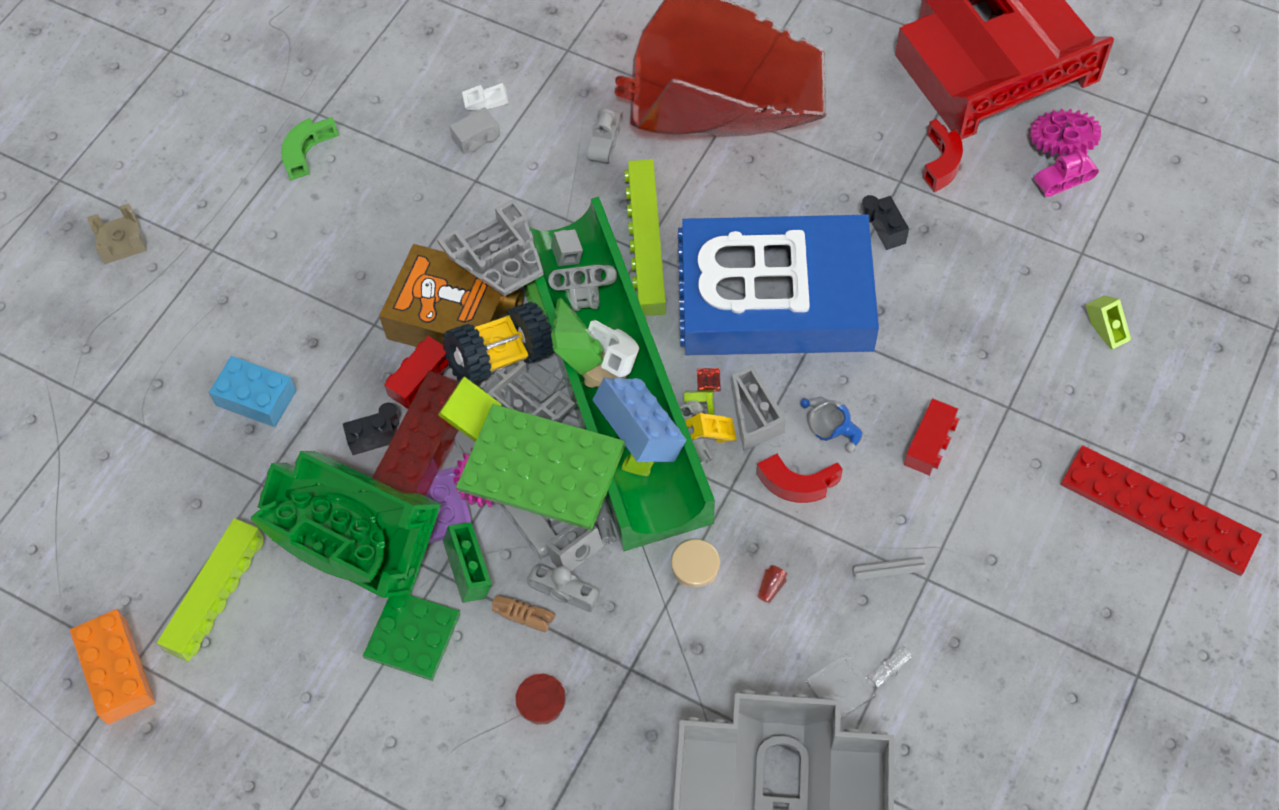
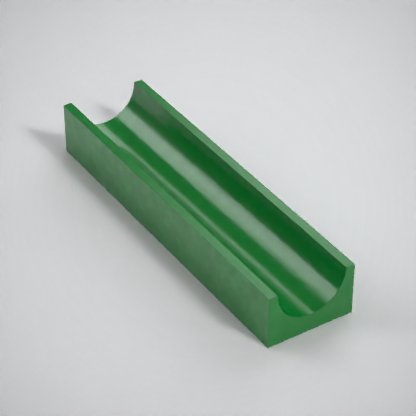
(675, 493)

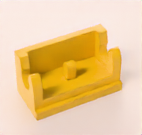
(712, 427)

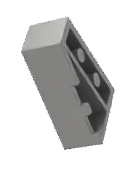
(755, 409)

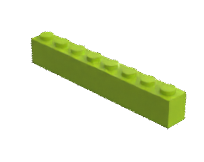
(646, 234)

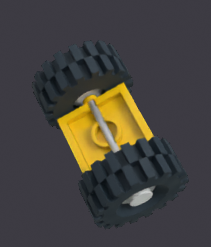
(494, 345)

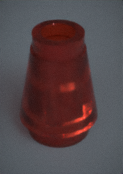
(772, 582)

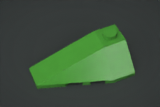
(574, 340)

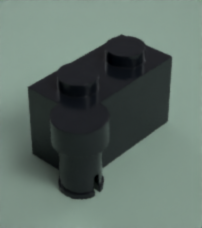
(886, 220)
(373, 430)

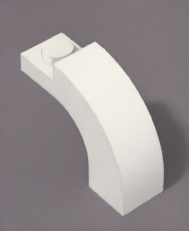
(618, 348)

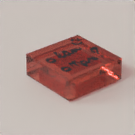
(708, 379)

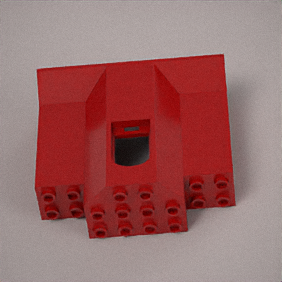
(985, 67)

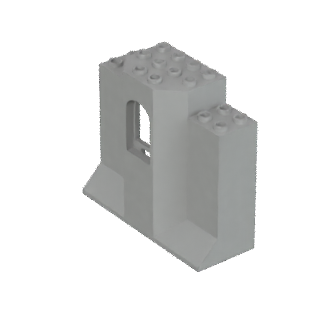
(724, 762)

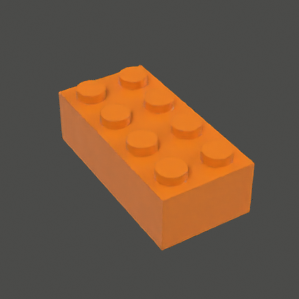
(112, 666)

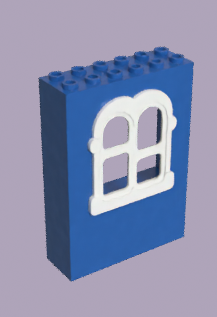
(831, 287)

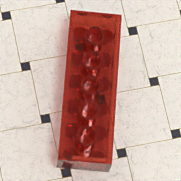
(420, 439)

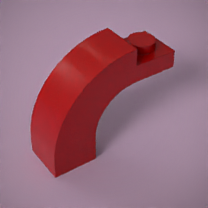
(945, 168)
(797, 487)

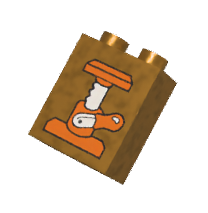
(438, 296)

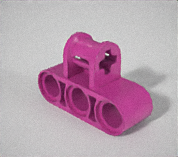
(1066, 173)

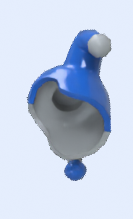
(831, 420)

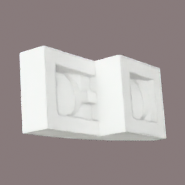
(478, 98)

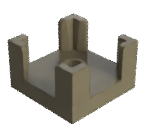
(118, 237)

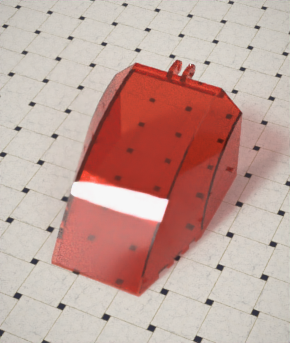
(721, 73)

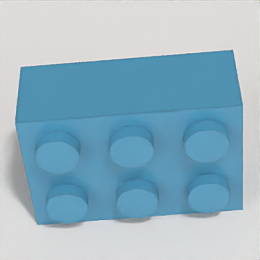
(252, 391)

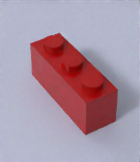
(406, 381)
(932, 437)

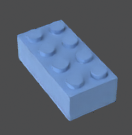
(639, 420)

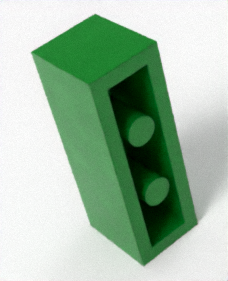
(466, 562)

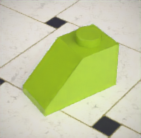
(1109, 320)

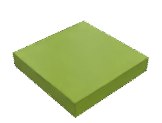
(467, 408)

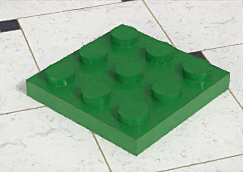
(412, 635)

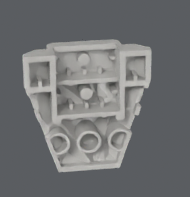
(498, 251)
(500, 387)

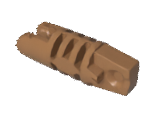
(522, 613)

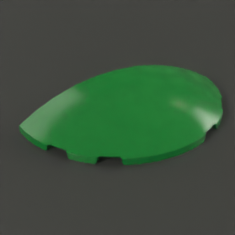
(326, 534)

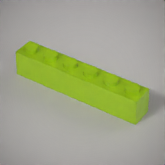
(210, 590)

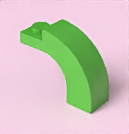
(300, 141)

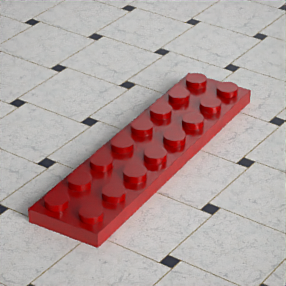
(1162, 510)

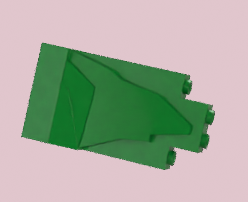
(403, 517)

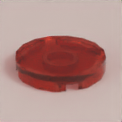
(540, 699)

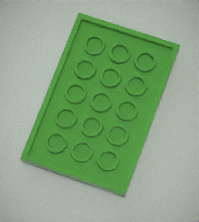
(541, 466)

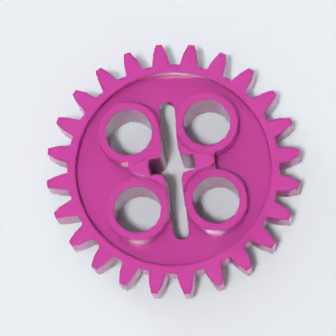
(1056, 136)

